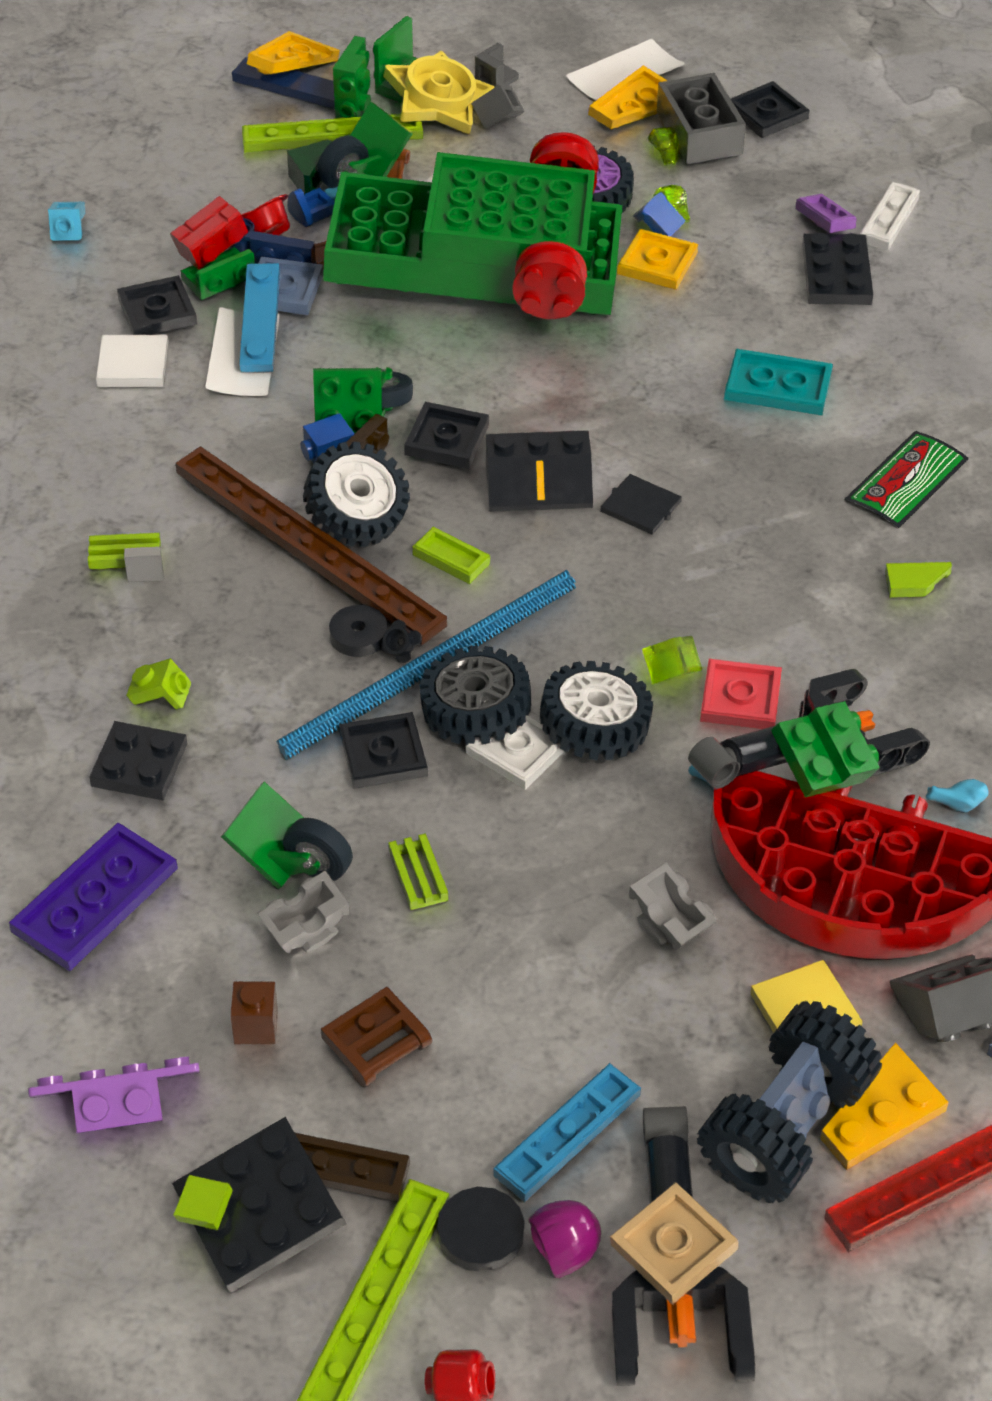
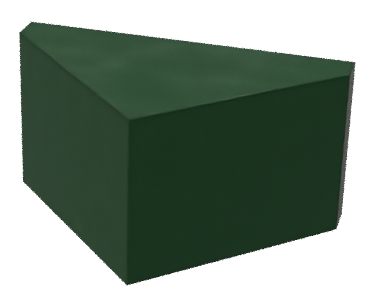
(303, 165)

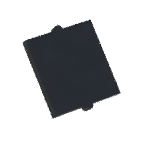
(641, 504)

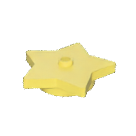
(437, 91)

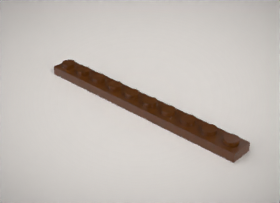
(309, 543)

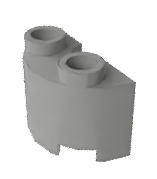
(667, 908)
(308, 917)

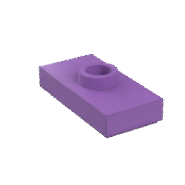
(825, 213)

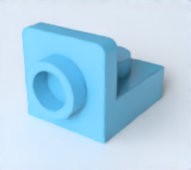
(66, 220)

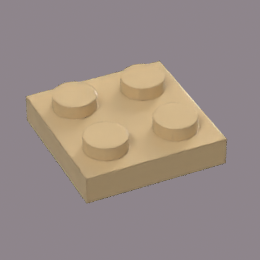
(674, 1243)

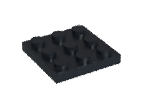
(273, 1208)

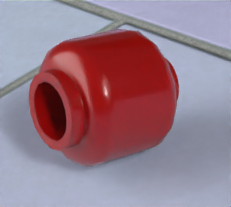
(460, 1376)

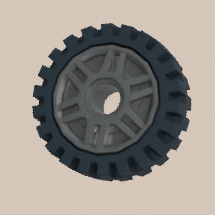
(475, 695)

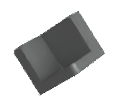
(491, 69)
(497, 105)

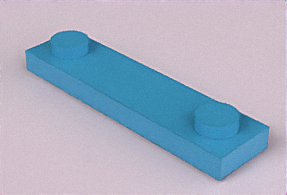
(260, 318)
(566, 1132)

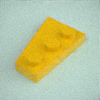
(290, 53)
(628, 100)
(888, 1110)

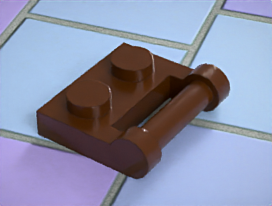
(369, 1026)

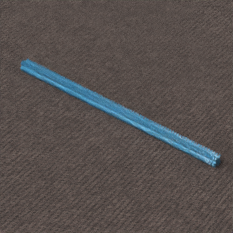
(411, 671)

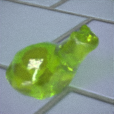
(666, 142)
(677, 198)

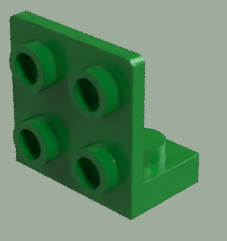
(392, 49)

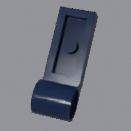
(275, 246)

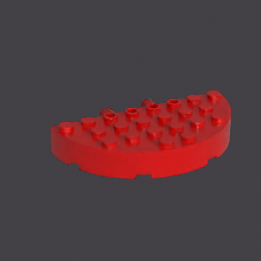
(849, 869)

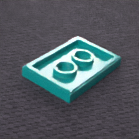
(778, 382)

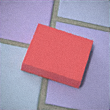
(741, 694)

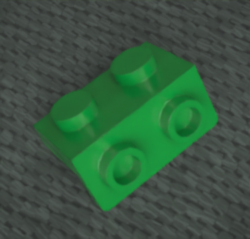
(222, 273)

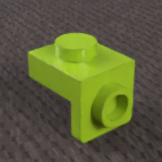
(159, 681)

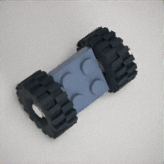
(764, 1140)

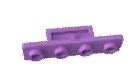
(115, 1100)

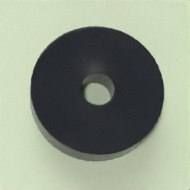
(345, 633)

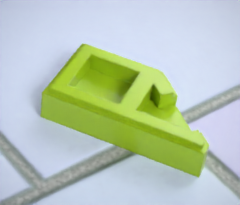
(915, 578)

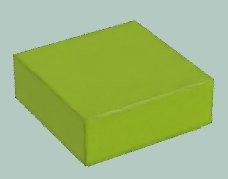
(203, 1202)

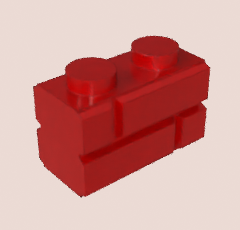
(209, 233)

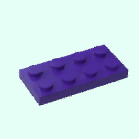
(93, 896)

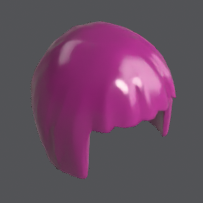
(565, 1235)

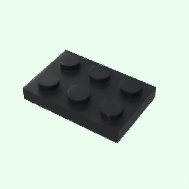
(837, 269)

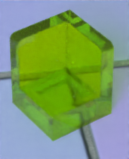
(672, 659)

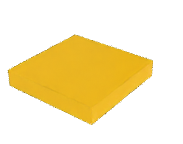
(657, 259)

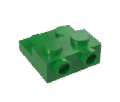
(352, 80)
(826, 749)

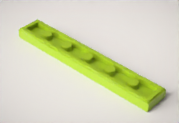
(301, 133)
(376, 1295)

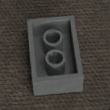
(702, 116)

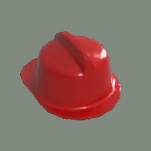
(270, 216)

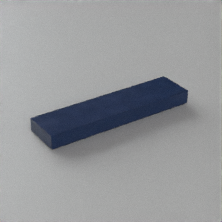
(288, 83)

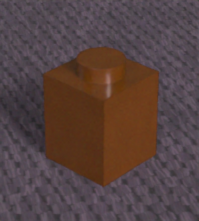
(254, 1012)

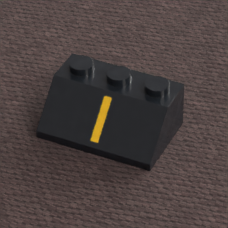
(539, 471)

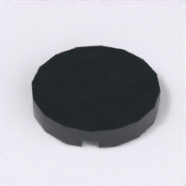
(480, 1228)

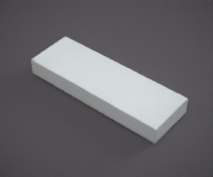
(890, 215)

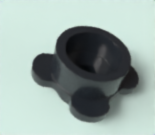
(391, 638)

